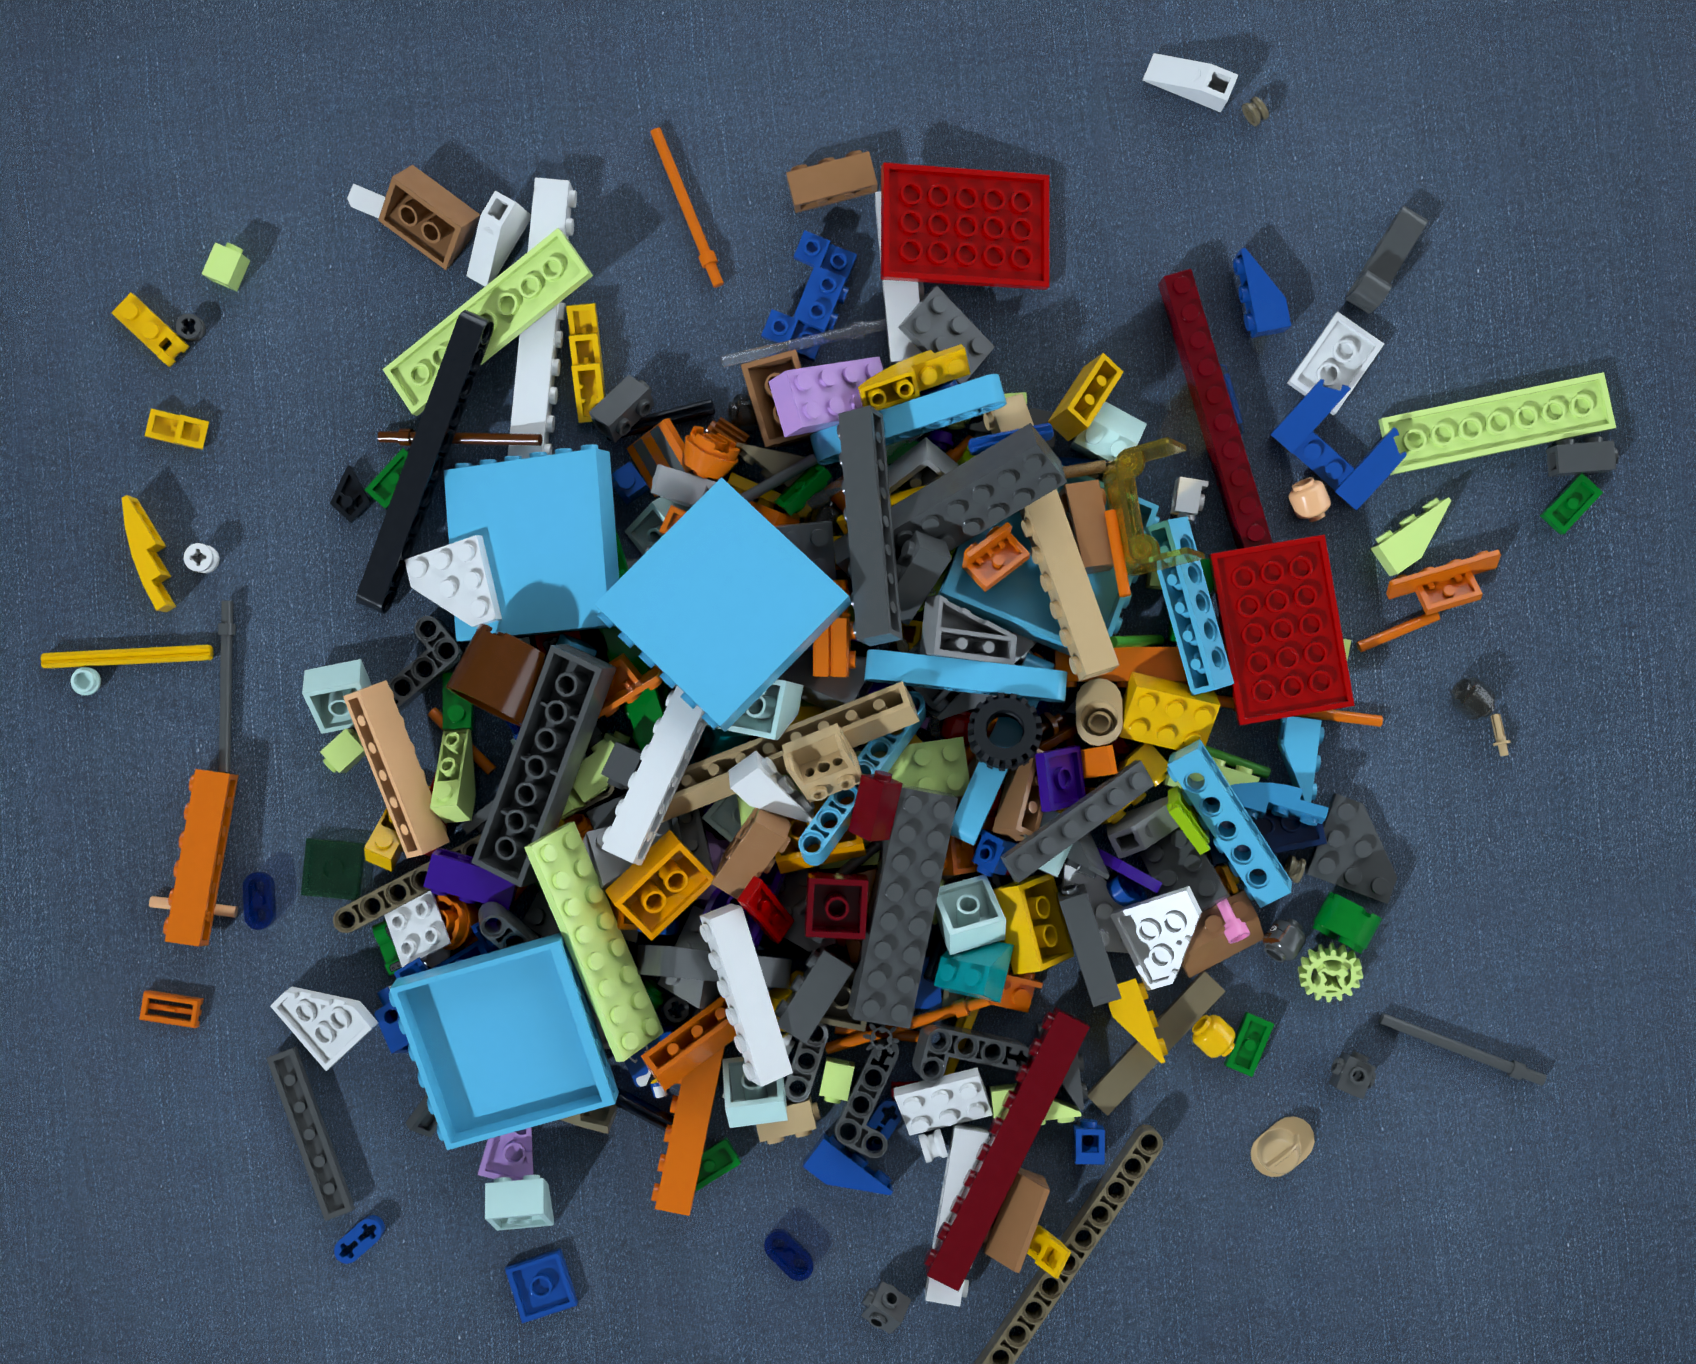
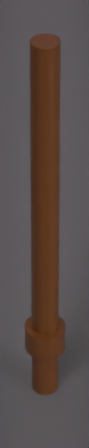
(406, 436)

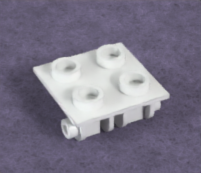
(417, 929)

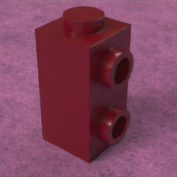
(875, 806)

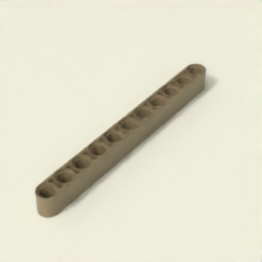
(414, 888)
(1079, 1249)

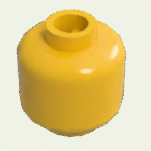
(1213, 1036)

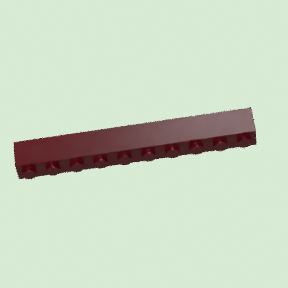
(1214, 410)
(1006, 1148)

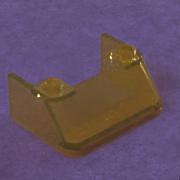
(1139, 549)

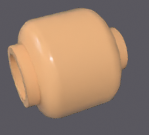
(1309, 499)

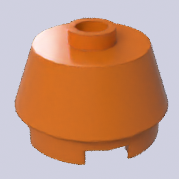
(709, 453)
(457, 919)

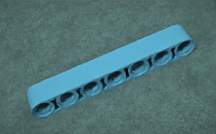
(923, 414)
(965, 675)
(986, 781)
(842, 814)

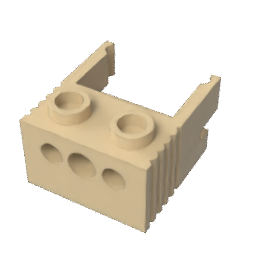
(822, 763)

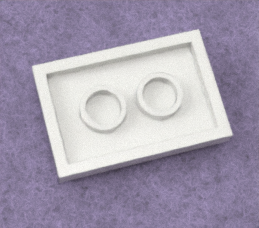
(1338, 357)
(944, 1103)

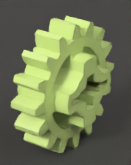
(1330, 972)

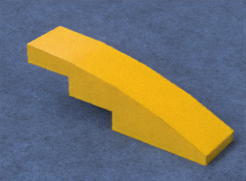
(586, 358)
(144, 545)

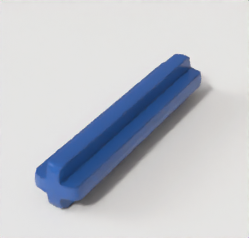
(980, 444)

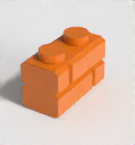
(833, 648)

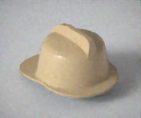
(1099, 712)
(1282, 1146)

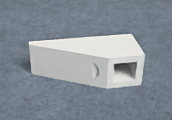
(1192, 80)
(496, 236)
(764, 788)

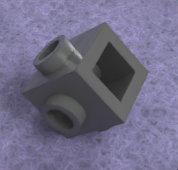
(1352, 1074)
(885, 1307)

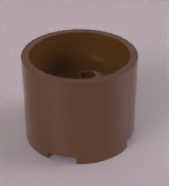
(498, 674)

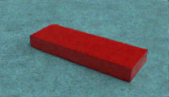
(765, 909)

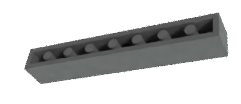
(869, 527)

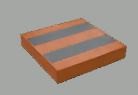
(658, 446)

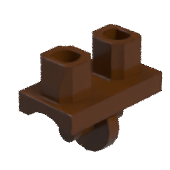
(1056, 731)

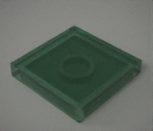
(333, 868)

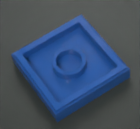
(541, 1285)

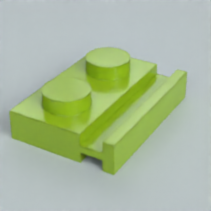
(1187, 819)

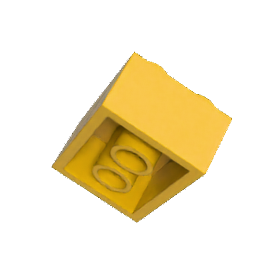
(1166, 712)
(1034, 924)

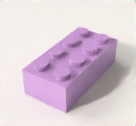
(815, 395)

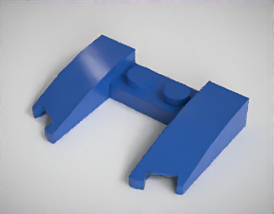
(1350, 483)

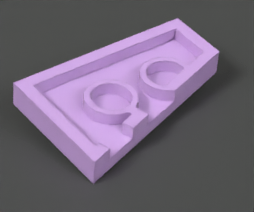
(508, 1156)

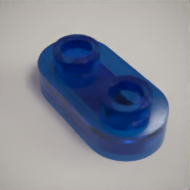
(255, 900)
(787, 1254)

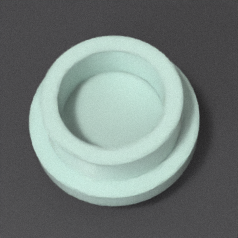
(85, 681)

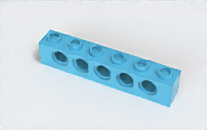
(1191, 611)
(1262, 888)

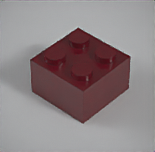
(836, 905)

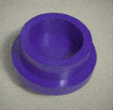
(941, 439)

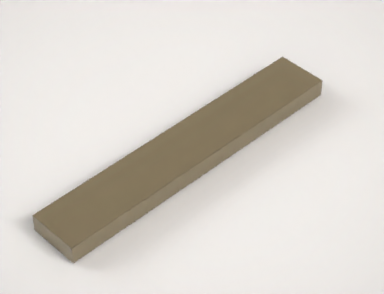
(1172, 1027)

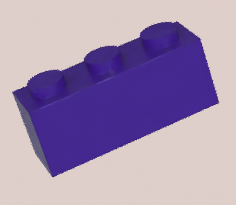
(456, 875)

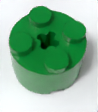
(1348, 921)

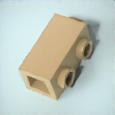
(801, 1122)

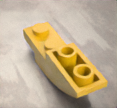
(909, 377)

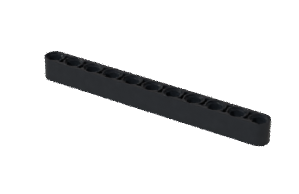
(425, 461)

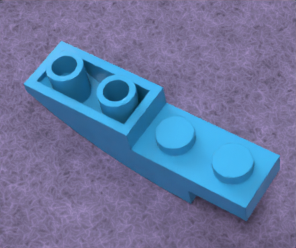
(1280, 798)

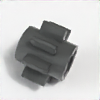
(880, 1047)

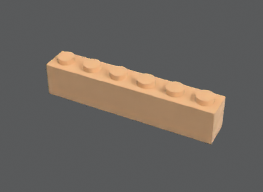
(396, 768)

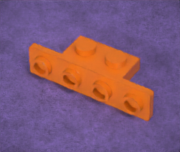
(1445, 585)
(628, 684)

